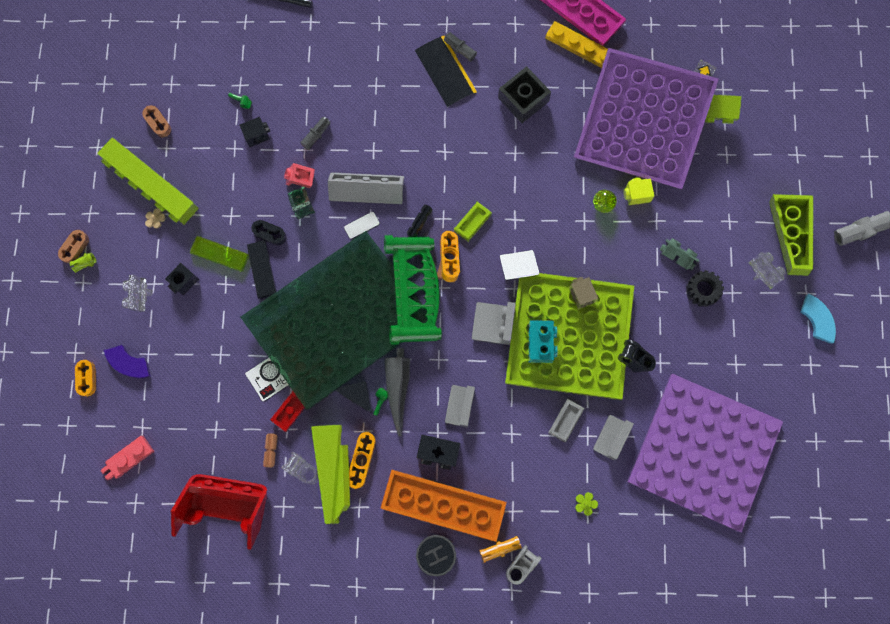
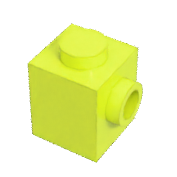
(639, 191)

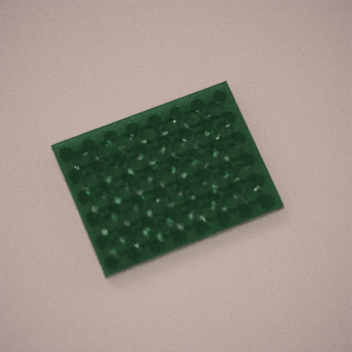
(330, 320)

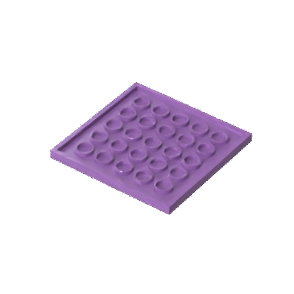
(645, 118)
(705, 452)

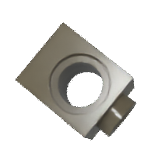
(583, 292)

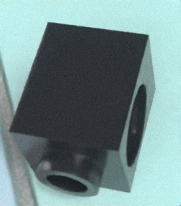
(255, 131)
(189, 279)

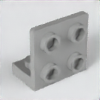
(493, 323)

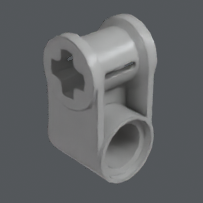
(523, 564)

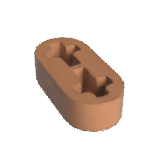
(154, 123)
(73, 246)

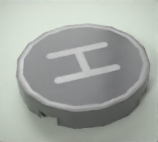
(436, 555)

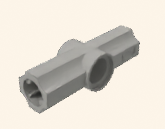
(862, 229)

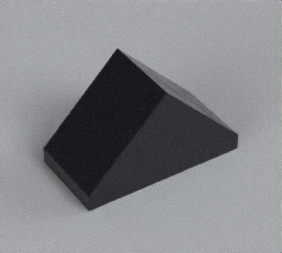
(358, 394)

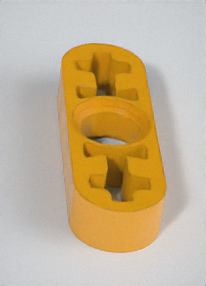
(453, 249)
(360, 444)

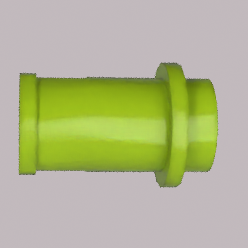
(83, 262)

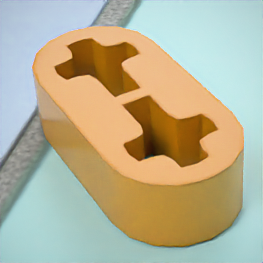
(85, 378)

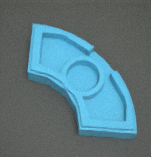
(820, 318)

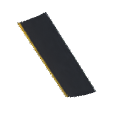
(445, 70)

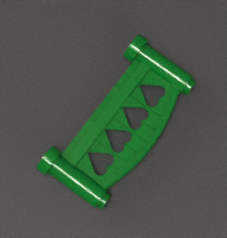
(407, 327)

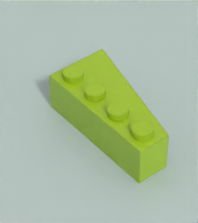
(795, 231)

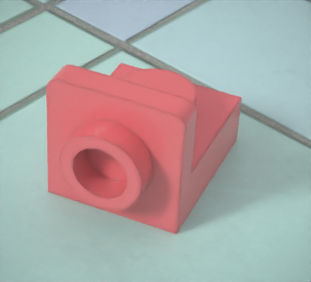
(299, 175)

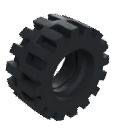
(710, 278)

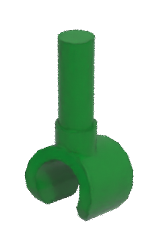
(244, 100)
(382, 395)

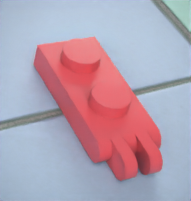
(127, 458)

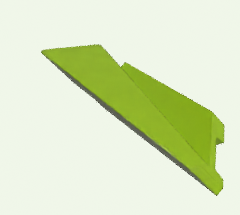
(332, 471)

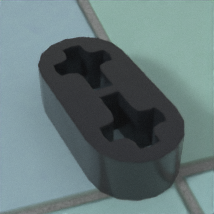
(270, 228)

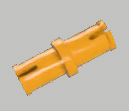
(500, 549)

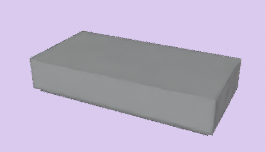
(566, 420)

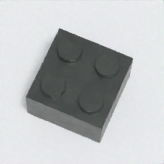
(524, 94)

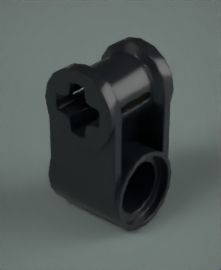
(636, 357)

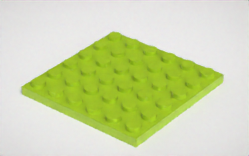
(585, 341)

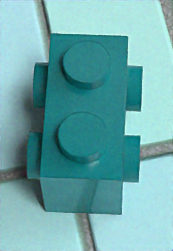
(542, 341)

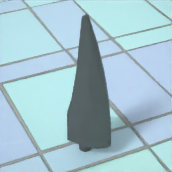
(397, 379)

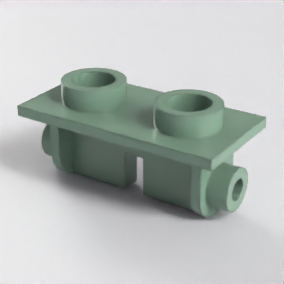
(686, 257)

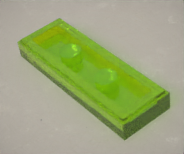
(219, 254)

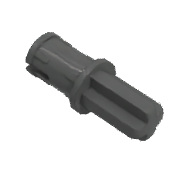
(460, 46)
(315, 133)

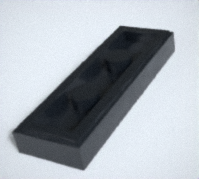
(261, 269)

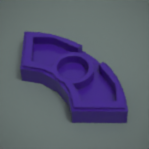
(126, 364)

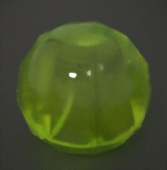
(604, 201)

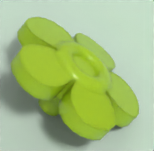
(586, 503)

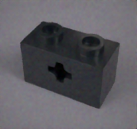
(429, 444)

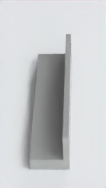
(366, 188)

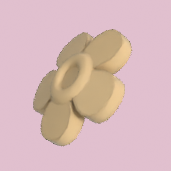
(155, 218)

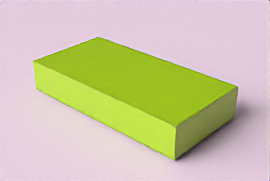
(472, 221)

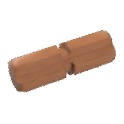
(270, 446)

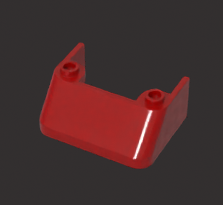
(221, 499)

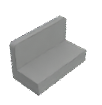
(459, 405)
(613, 437)

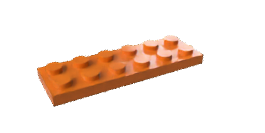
(443, 505)

